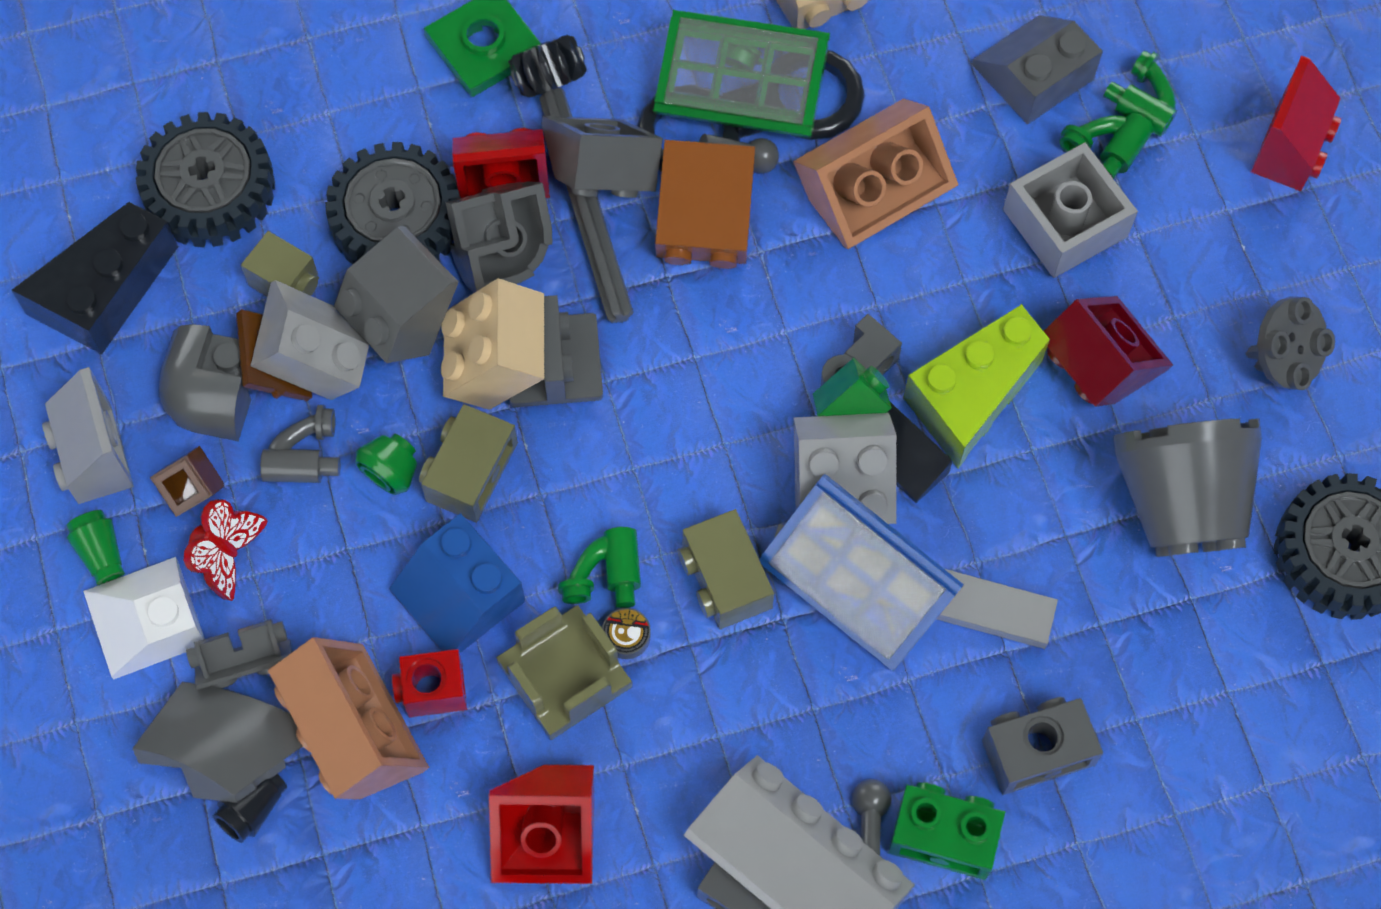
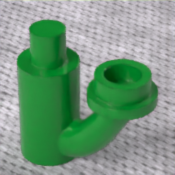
(1158, 110)
(1121, 151)
(621, 556)

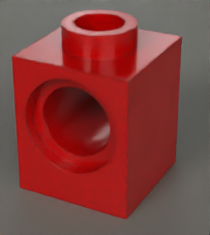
(449, 695)

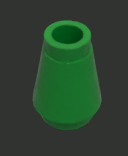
(96, 545)

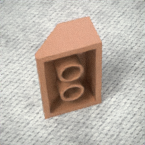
(877, 171)
(346, 718)

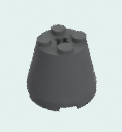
(1192, 483)

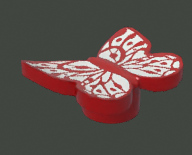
(216, 544)

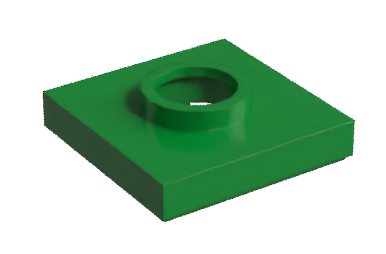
(476, 65)

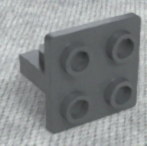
(570, 360)

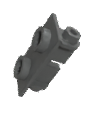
(220, 664)

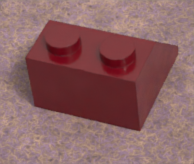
(1104, 350)

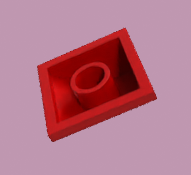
(543, 826)

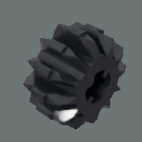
(547, 66)

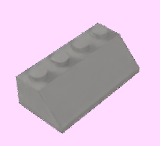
(791, 848)

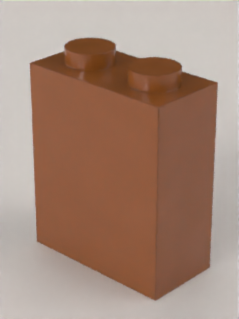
(705, 203)

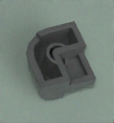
(500, 233)
(204, 383)

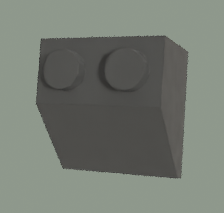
(1040, 65)
(602, 155)
(397, 297)

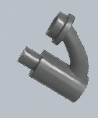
(286, 464)

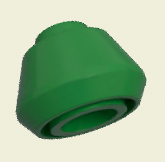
(388, 463)

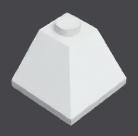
(144, 617)

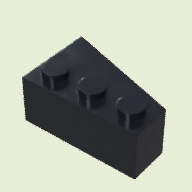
(99, 277)

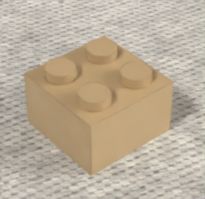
(493, 344)

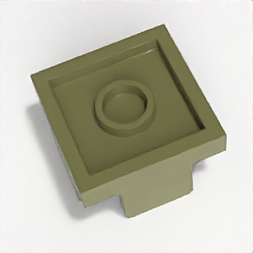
(564, 668)

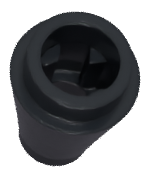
(250, 813)

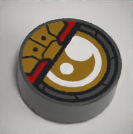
(628, 632)

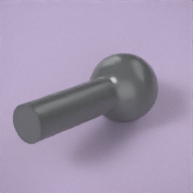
(765, 151)
(871, 801)

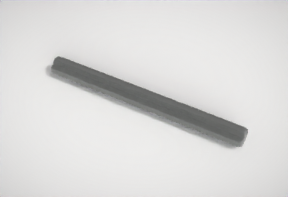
(594, 232)

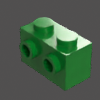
(947, 830)

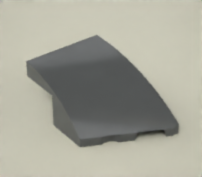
(219, 741)

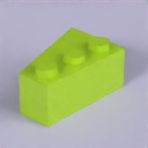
(975, 380)

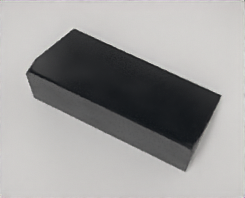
(918, 459)

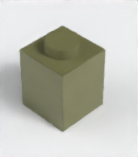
(279, 261)

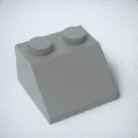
(308, 344)
(86, 440)

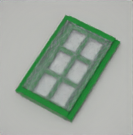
(742, 73)

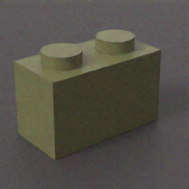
(468, 462)
(726, 570)

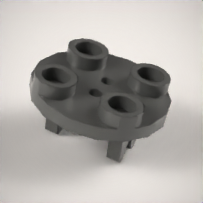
(1292, 343)

